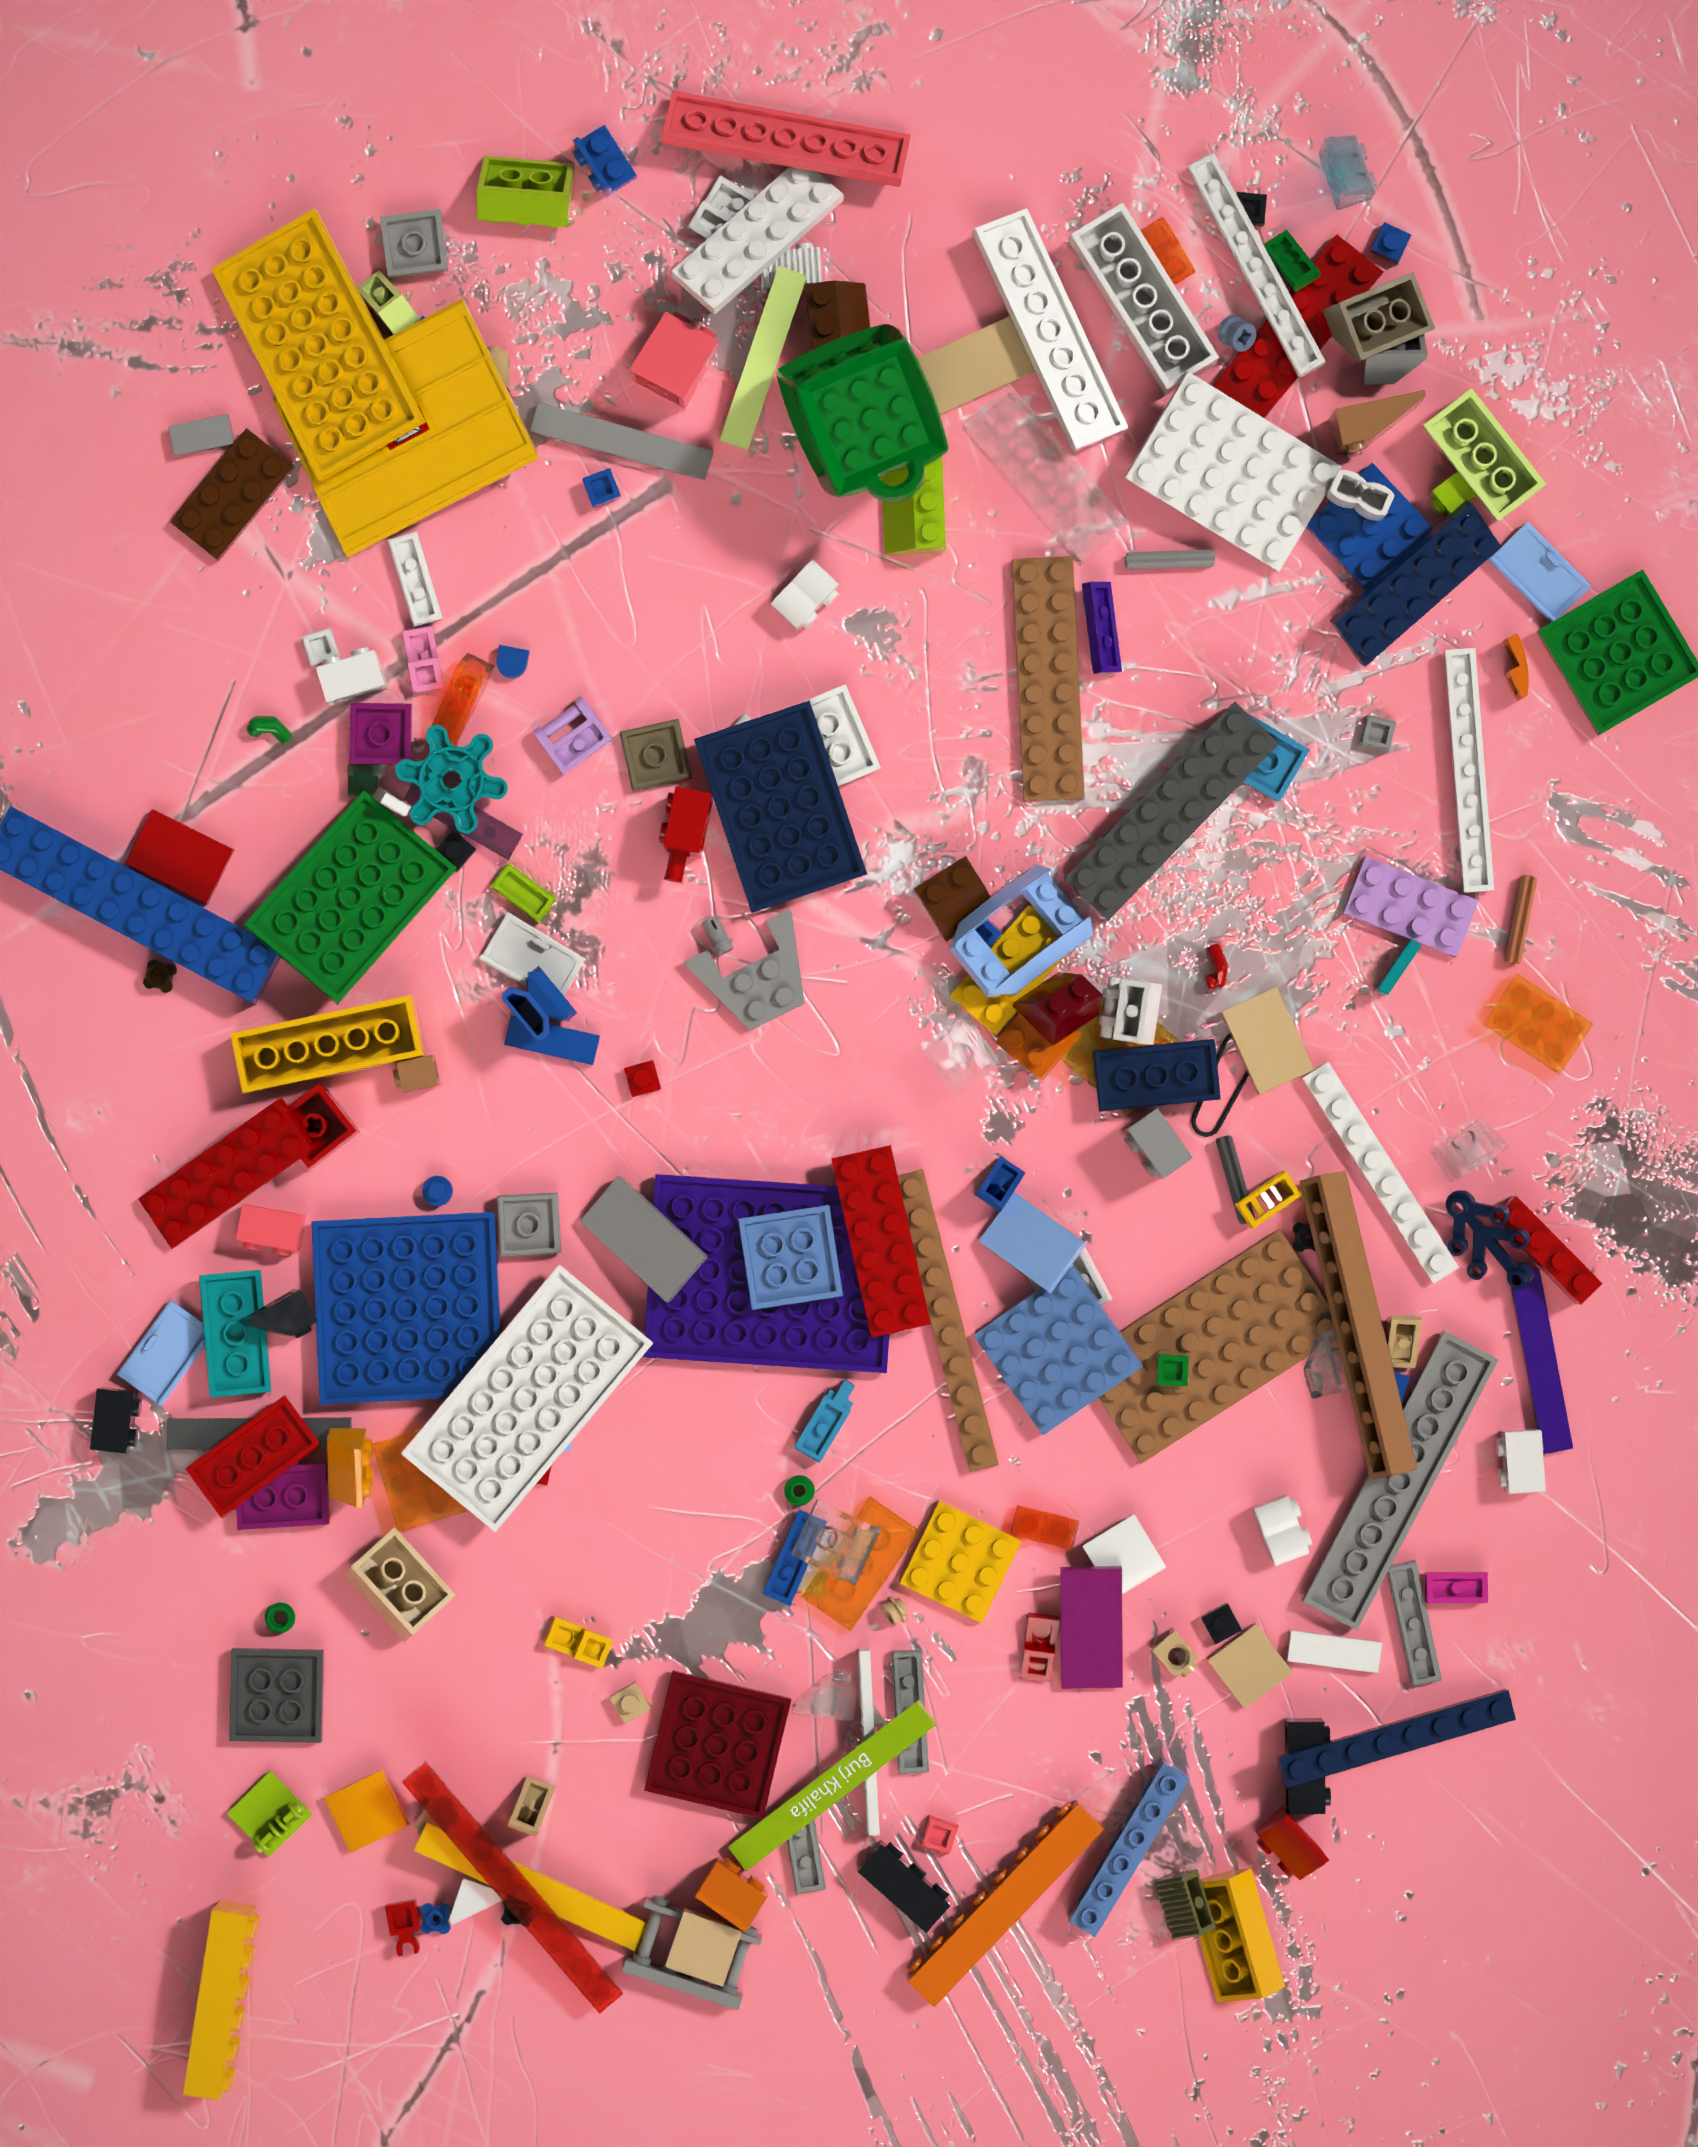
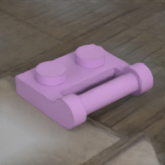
(577, 744)

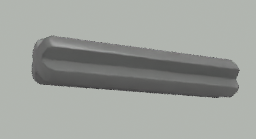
(1233, 1173)

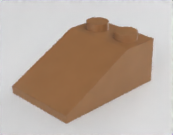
(1362, 424)

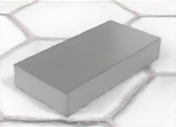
(201, 435)

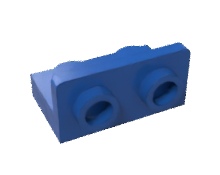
(604, 160)

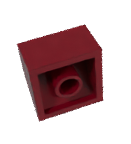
(1060, 1005)

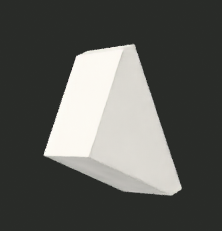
(472, 1898)

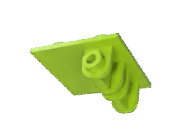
(269, 1814)

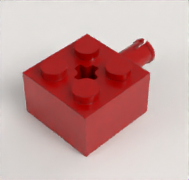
(685, 829)
(335, 1127)

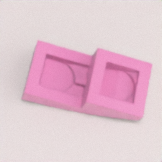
(423, 658)

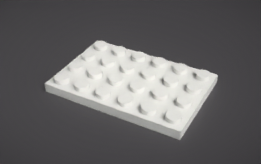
(1232, 471)

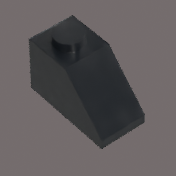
(284, 1316)

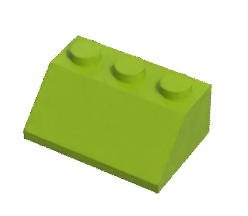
(525, 191)
(919, 521)

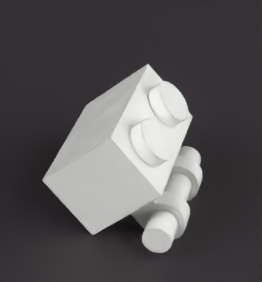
(1135, 1012)

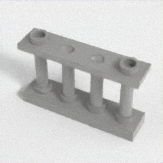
(641, 1965)

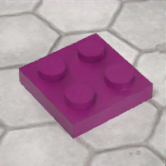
(380, 733)

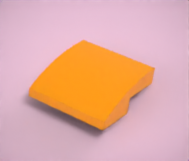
(366, 1811)

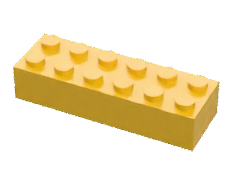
(328, 1044)
(220, 2000)

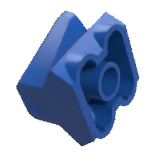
(538, 1004)

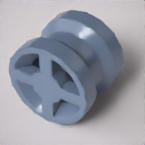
(1236, 333)

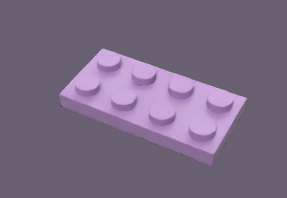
(1410, 907)

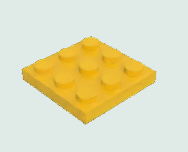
(960, 1561)

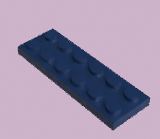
(1415, 583)

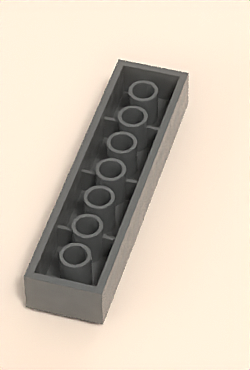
(1171, 811)

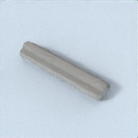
(1170, 559)

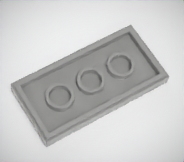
(643, 1238)

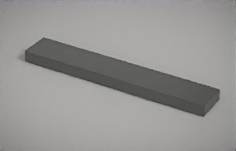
(209, 1432)

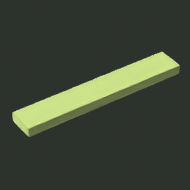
(763, 357)

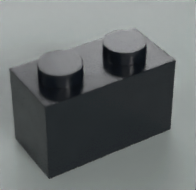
(115, 1420)

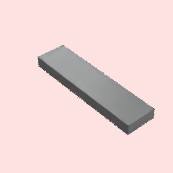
(1413, 1623)
(909, 1688)

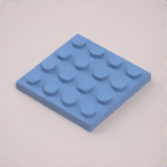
(1058, 1351)

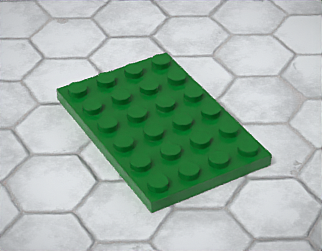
(350, 897)

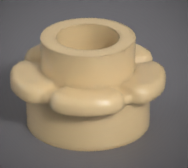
(894, 1610)

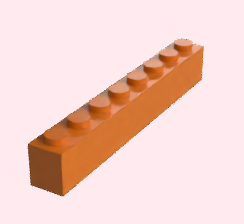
(1004, 1903)

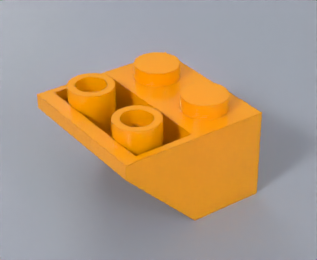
(349, 1465)

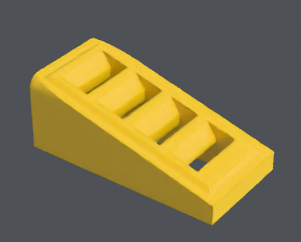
(1289, 1187)

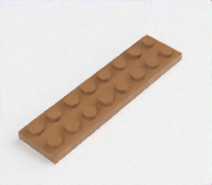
(1048, 679)

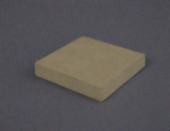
(655, 755)

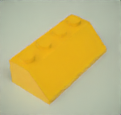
(1240, 1948)

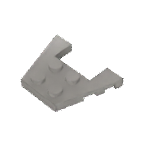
(762, 988)

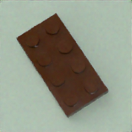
(232, 494)

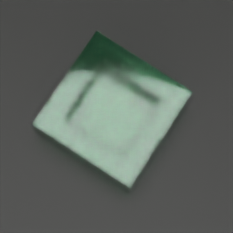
(362, 778)

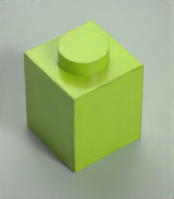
(1450, 495)

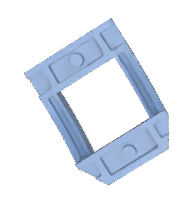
(1051, 906)

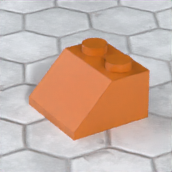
(731, 1893)

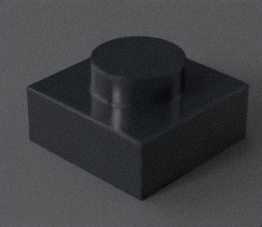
(456, 850)
(1221, 1623)

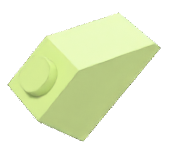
(387, 303)

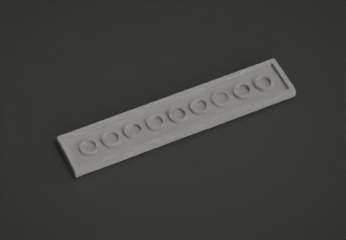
(1390, 1504)

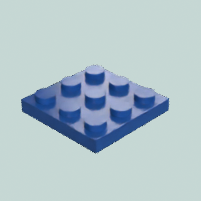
(1366, 545)

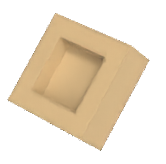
(630, 1702)

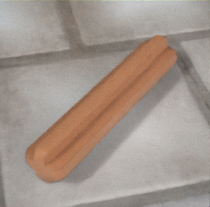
(1520, 919)

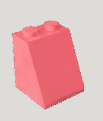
(675, 358)

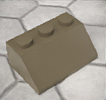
(1380, 318)

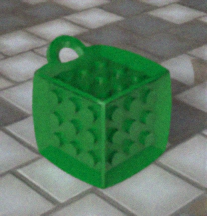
(864, 413)

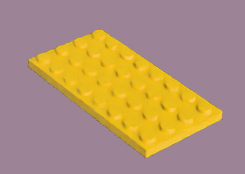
(318, 345)

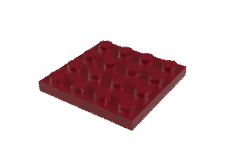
(717, 1744)

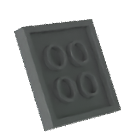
(276, 1695)

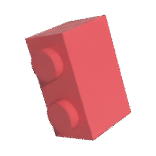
(270, 1228)

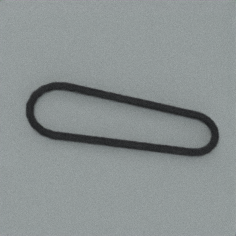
(1228, 1108)

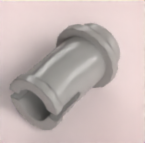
(718, 936)

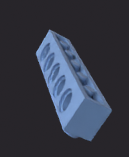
(1128, 1847)

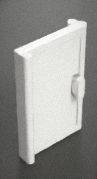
(518, 951)

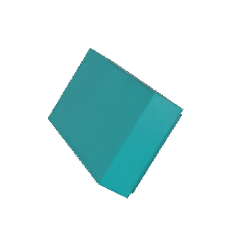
(1397, 967)

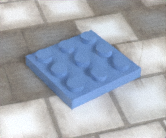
(790, 1257)

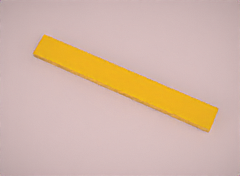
(564, 1900)

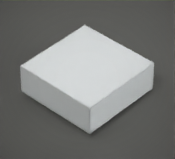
(320, 646)
(391, 802)

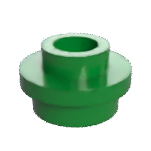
(799, 1480)
(270, 1619)

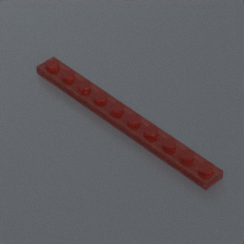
(512, 1887)

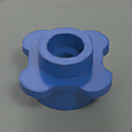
(429, 1912)

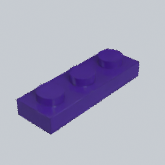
(1101, 627)

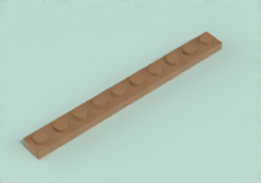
(947, 1324)

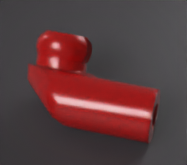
(1220, 967)

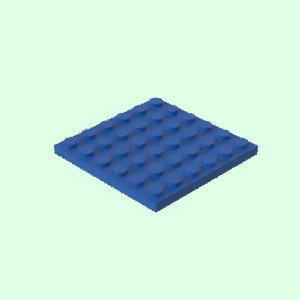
(403, 1304)

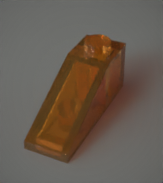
(463, 695)

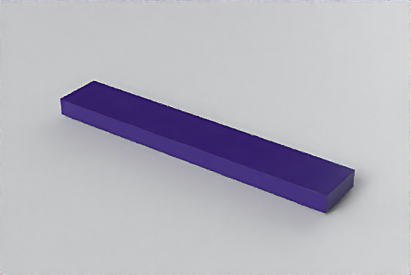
(1541, 1365)

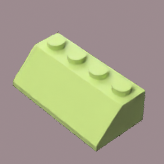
(1484, 455)

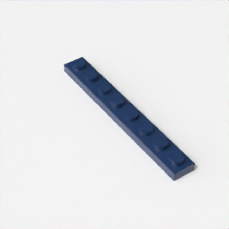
(1395, 1738)

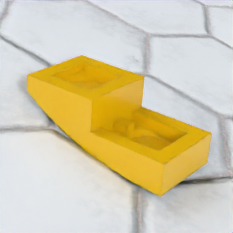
(577, 1641)

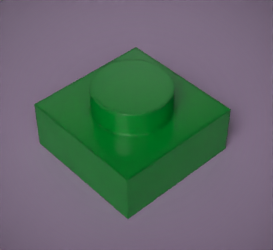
(1172, 1370)

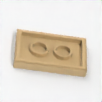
(1267, 1040)

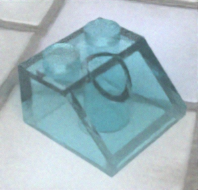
(1346, 171)

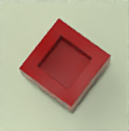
(642, 1078)

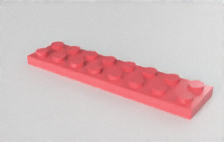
(785, 138)

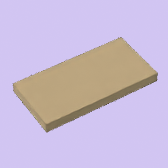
(976, 365)

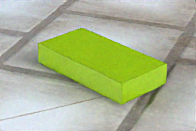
(523, 892)

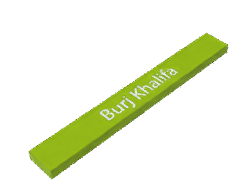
(832, 1785)

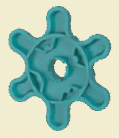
(448, 758)

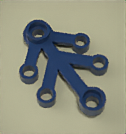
(1486, 1236)

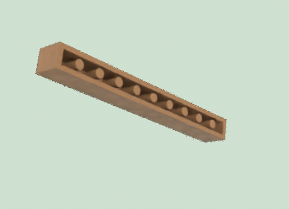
(1358, 1325)

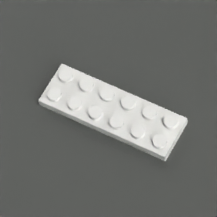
(756, 237)

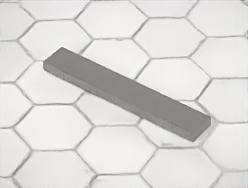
(621, 441)

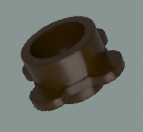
(152, 980)

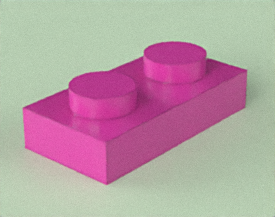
(1456, 1587)

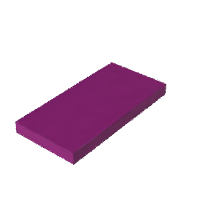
(1091, 1627)

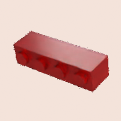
(1551, 1253)

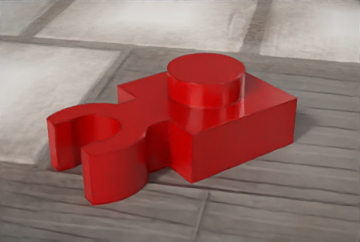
(403, 1921)

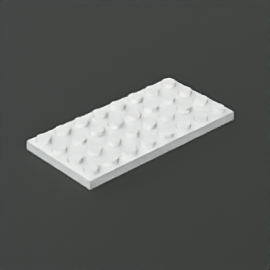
(527, 1398)

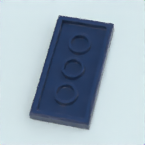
(1156, 1075)

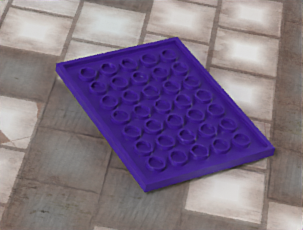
(713, 1310)

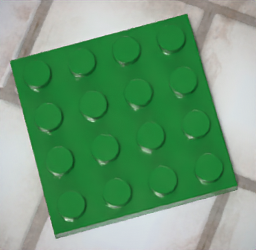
(1620, 652)

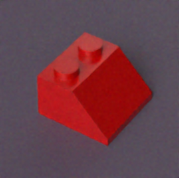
(1291, 1845)

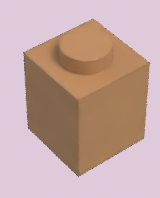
(417, 1074)

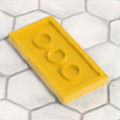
(1014, 949)

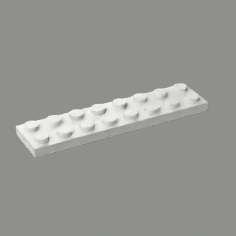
(1049, 329)

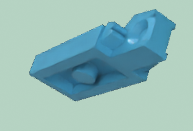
(826, 1422)

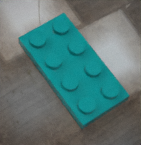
(233, 1352)

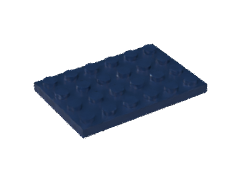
(780, 806)

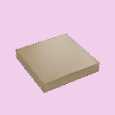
(1250, 1666)
(703, 1947)

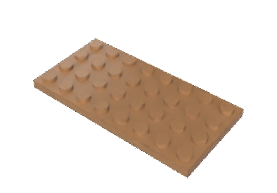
(1239, 1334)

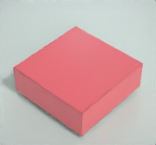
(939, 1835)

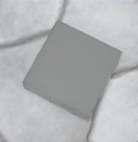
(1377, 733)

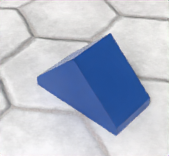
(1000, 1184)

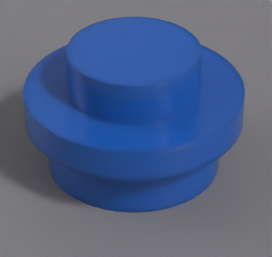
(437, 1190)

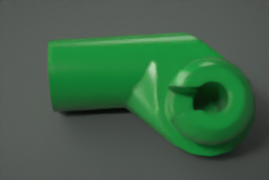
(269, 724)

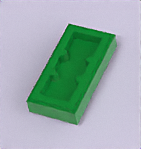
(1291, 261)

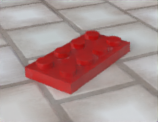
(253, 1456)

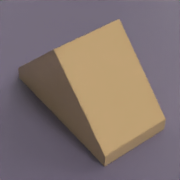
(531, 1806)

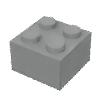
(1157, 1145)

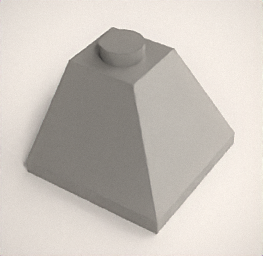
(1394, 362)

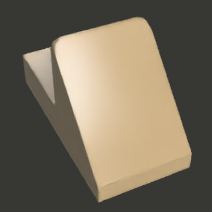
(1403, 1340)

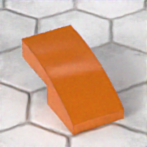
(1519, 676)

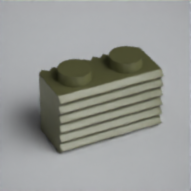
(1185, 1904)

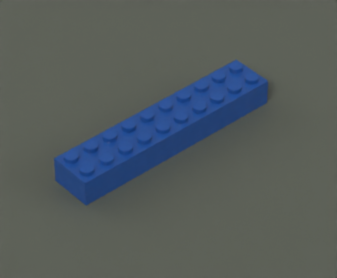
(135, 906)

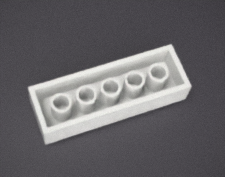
(1143, 298)

